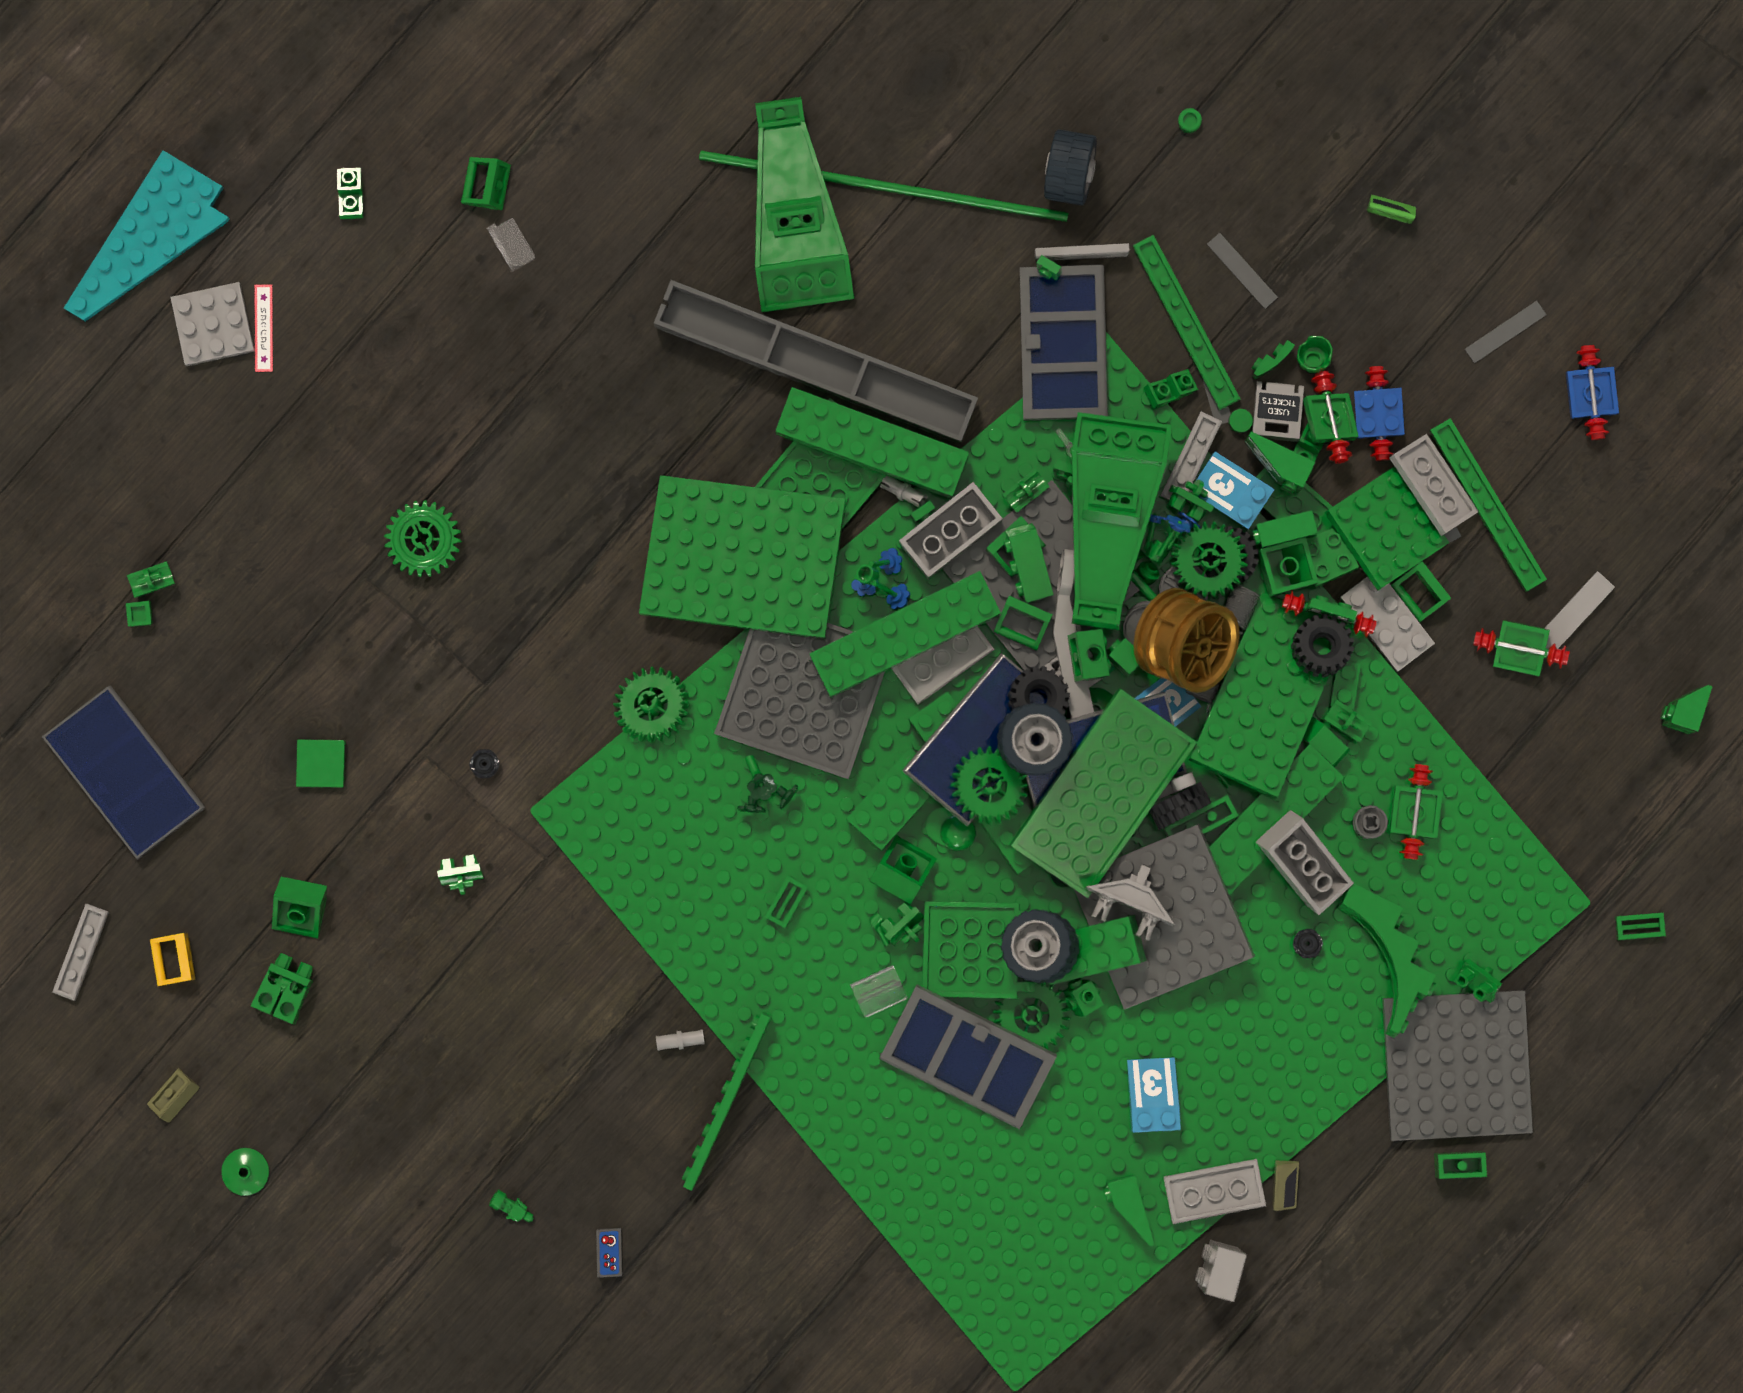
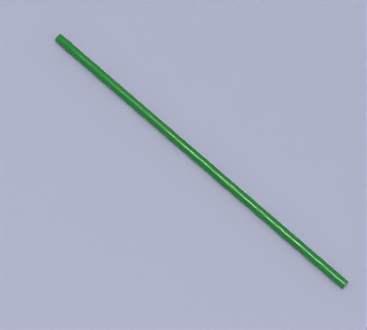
(904, 189)

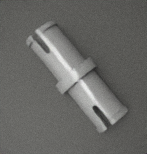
(903, 491)
(680, 1040)

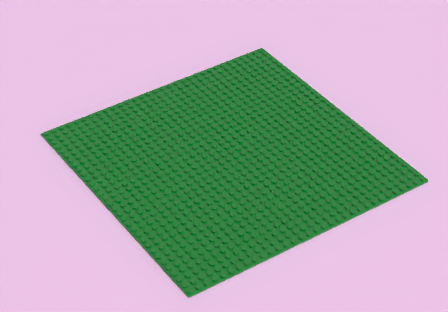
(1265, 1052)

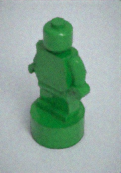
(515, 1209)

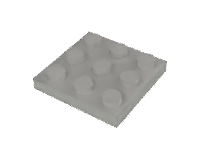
(212, 324)

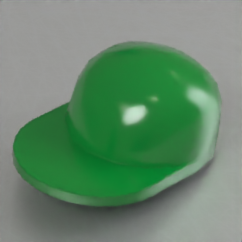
(949, 830)

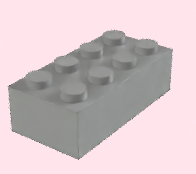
(950, 530)
(1304, 862)
(1220, 1270)

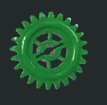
(432, 559)
(1186, 564)
(638, 690)
(968, 795)
(1056, 1015)

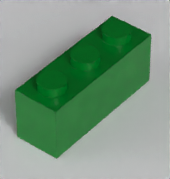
(1028, 563)
(1208, 817)

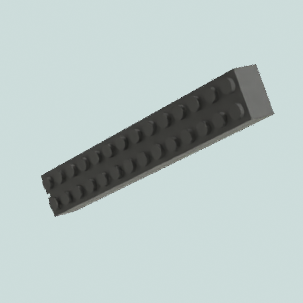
(815, 362)

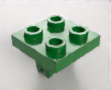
(1330, 556)

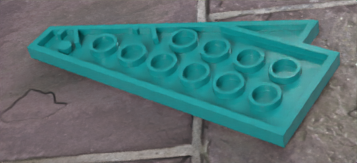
(158, 225)

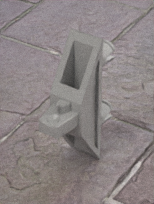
(1135, 895)

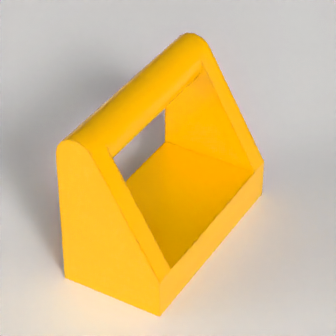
(184, 958)

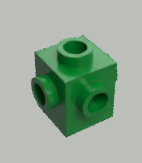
(1083, 997)

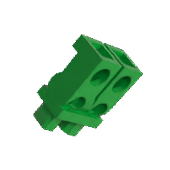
(282, 981)

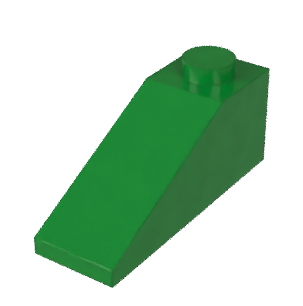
(1128, 1201)

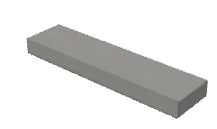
(1083, 252)
(1193, 453)
(1578, 609)
(80, 952)

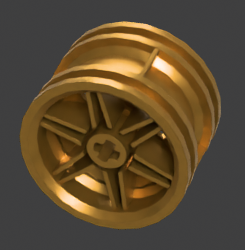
(1186, 640)

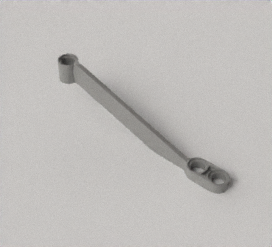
(1080, 698)

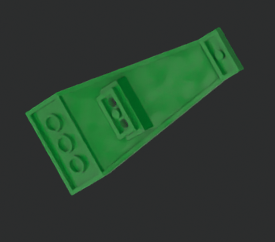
(799, 259)
(1119, 464)

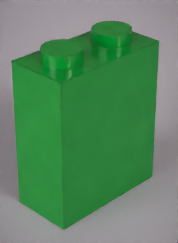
(1285, 529)

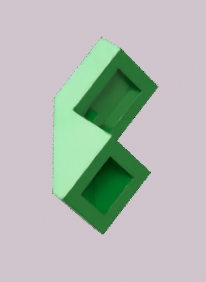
(1325, 742)

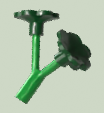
(762, 787)

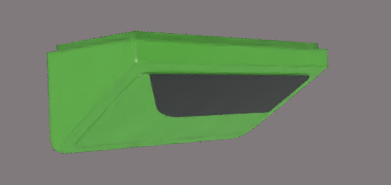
(1391, 209)

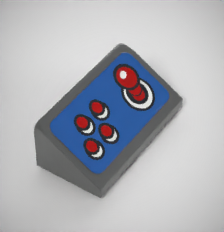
(609, 1252)

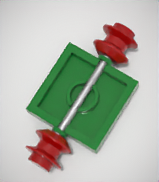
(1330, 417)
(1321, 605)
(1521, 648)
(1416, 811)

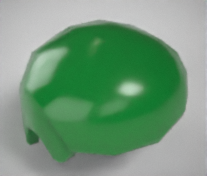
(1315, 354)

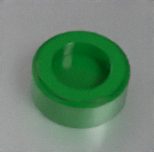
(1189, 120)
(1240, 420)

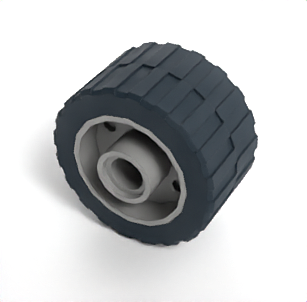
(1070, 167)
(1053, 734)
(1022, 941)

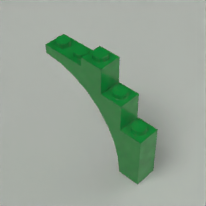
(1399, 950)

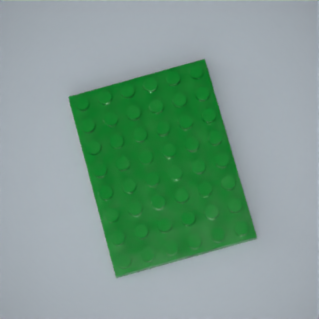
(742, 557)

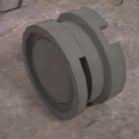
(1370, 822)

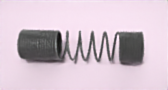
(1242, 604)

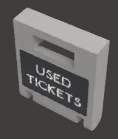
(1278, 406)

